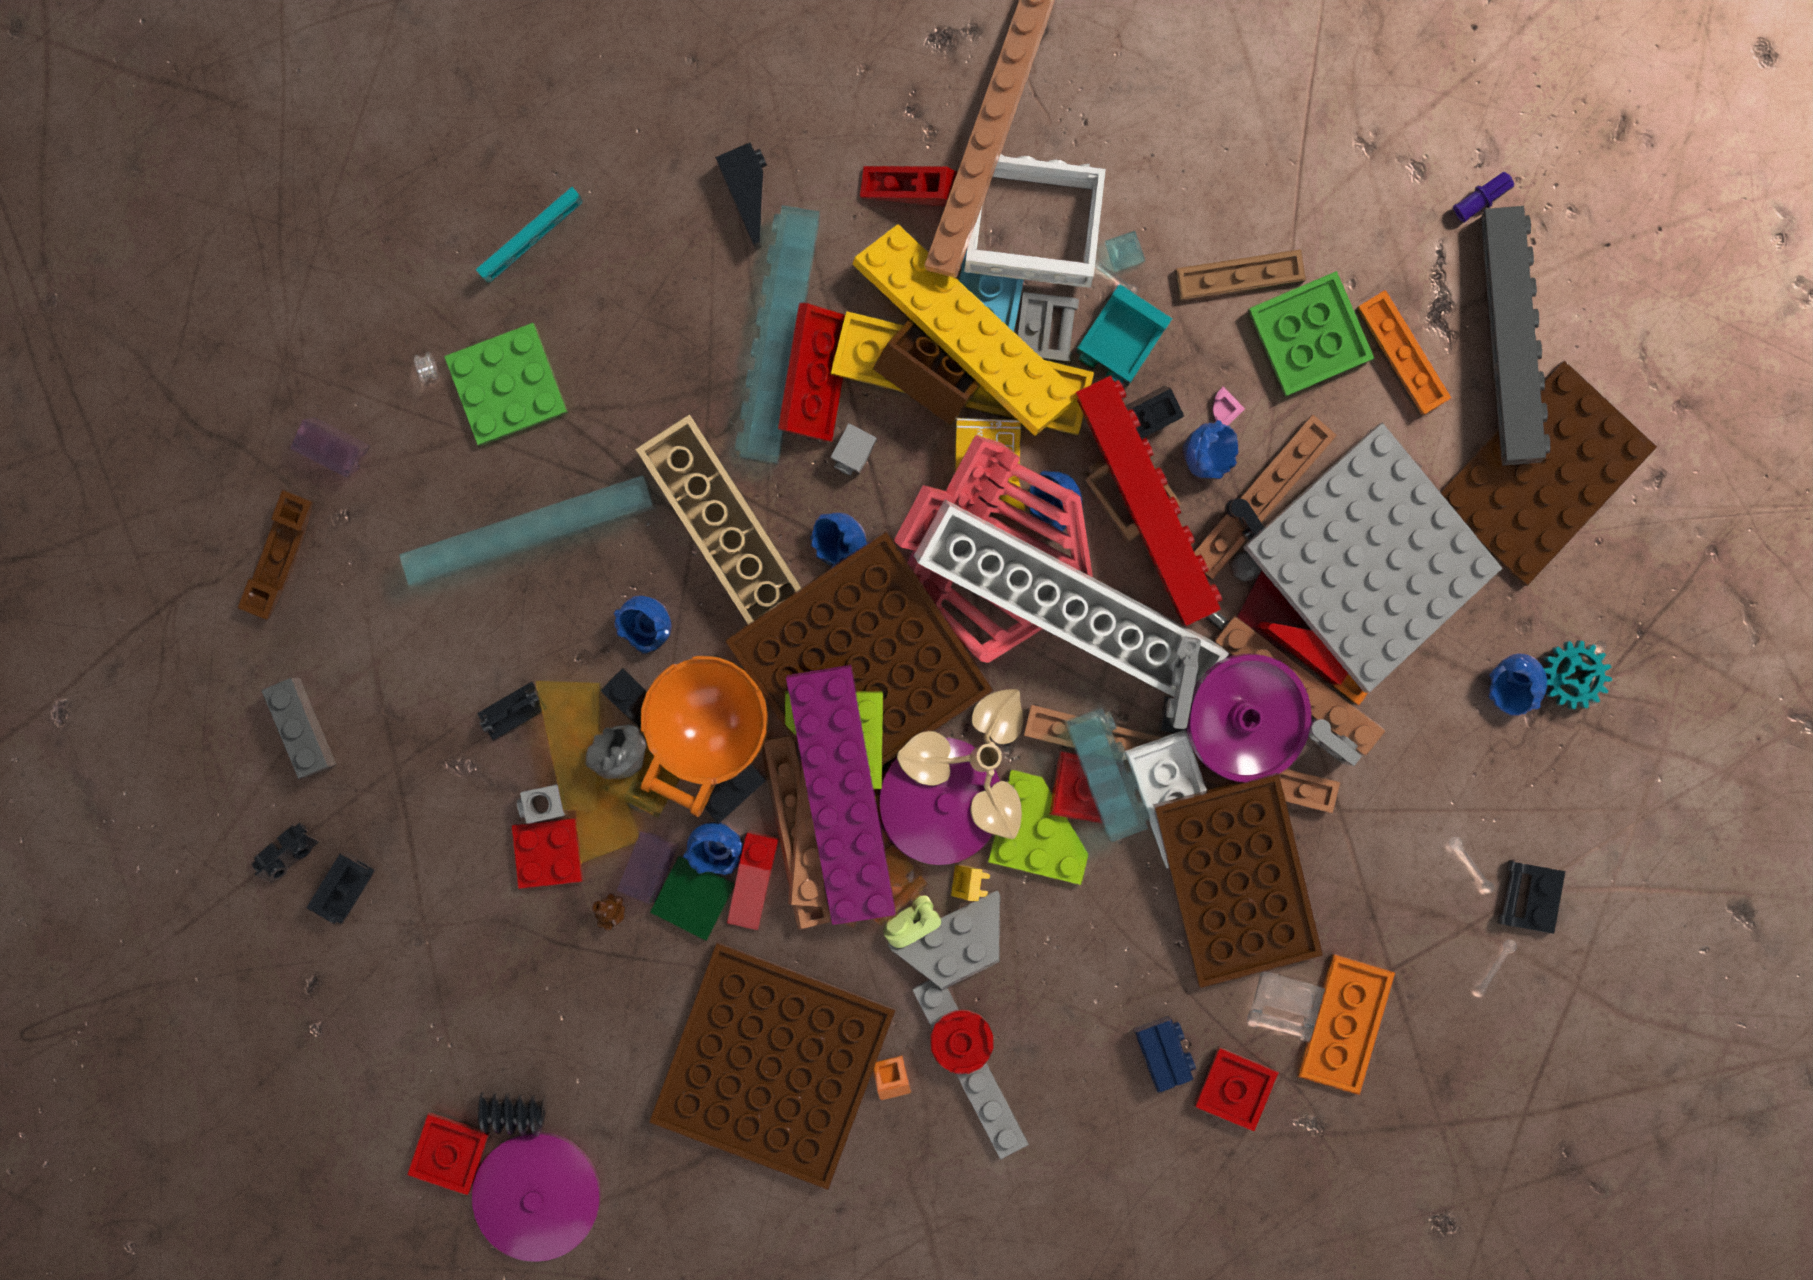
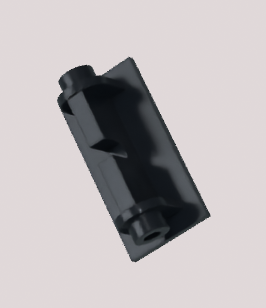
(510, 711)
(273, 863)

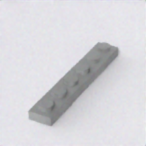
(979, 1085)

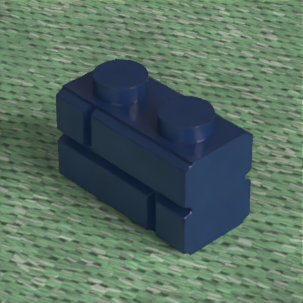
(1164, 1053)

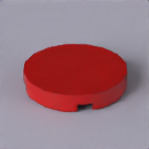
(961, 1041)

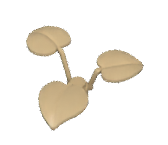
(927, 761)

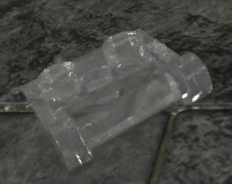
(1289, 996)

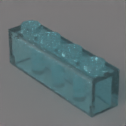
(1106, 774)

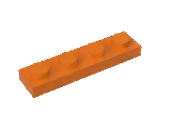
(1403, 352)

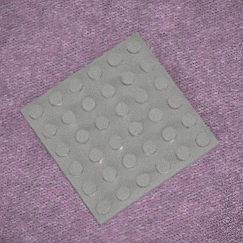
(1373, 557)

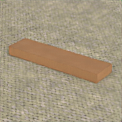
(1240, 275)

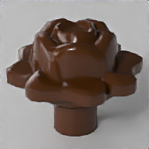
(609, 911)

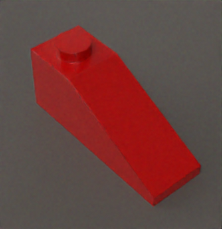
(908, 184)
(1308, 649)
(753, 879)

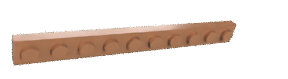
(988, 137)
(1297, 786)

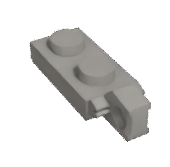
(1184, 680)

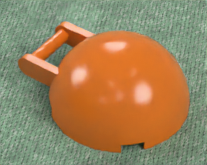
(701, 725)

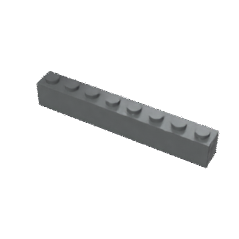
(1513, 335)

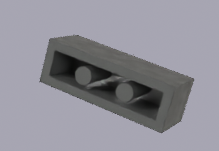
(298, 727)

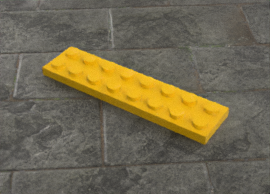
(966, 330)
(866, 337)

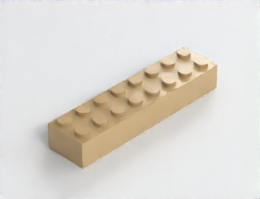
(718, 518)

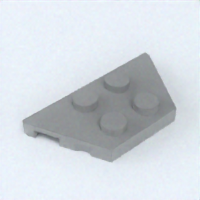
(960, 945)

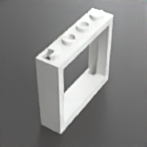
(1036, 268)

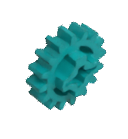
(1578, 686)

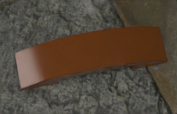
(278, 555)

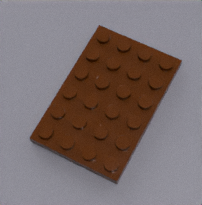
(1536, 508)
(1238, 880)

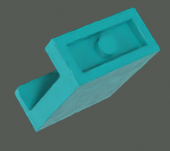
(1123, 335)

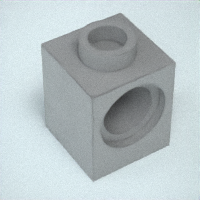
(853, 450)
(527, 809)

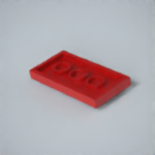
(810, 388)

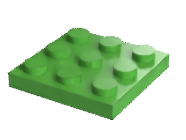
(1310, 334)
(506, 384)

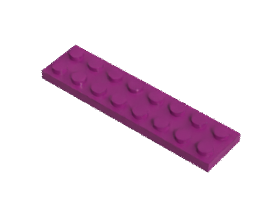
(841, 794)

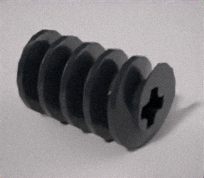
(511, 1115)

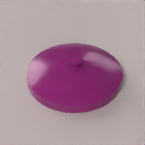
(1249, 717)
(934, 820)
(536, 1196)

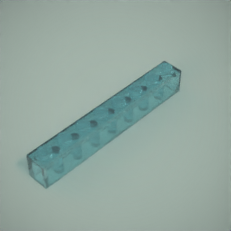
(784, 290)
(527, 531)

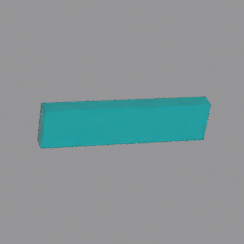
(530, 235)

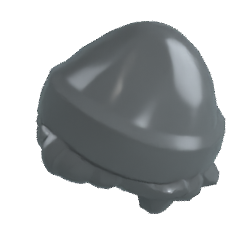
(617, 752)

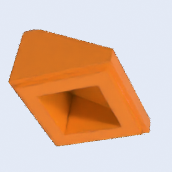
(891, 1078)

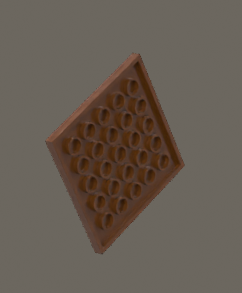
(882, 624)
(772, 1065)

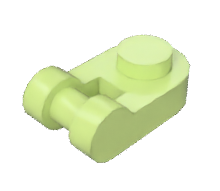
(902, 929)

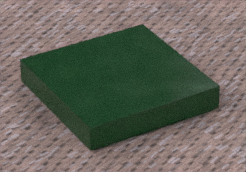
(692, 899)

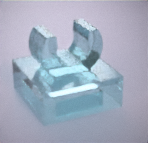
(1124, 251)

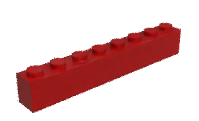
(1147, 500)

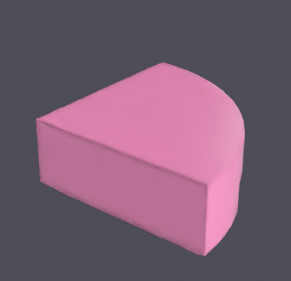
(1225, 407)

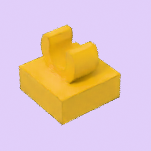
(968, 882)

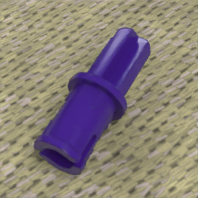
(1483, 196)

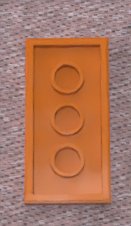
(1346, 1024)

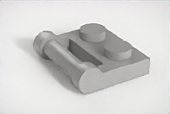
(1036, 324)
(1338, 746)

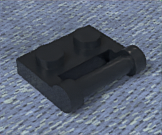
(1541, 897)

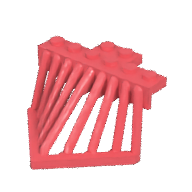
(977, 488)

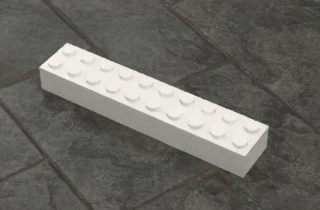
(1058, 597)

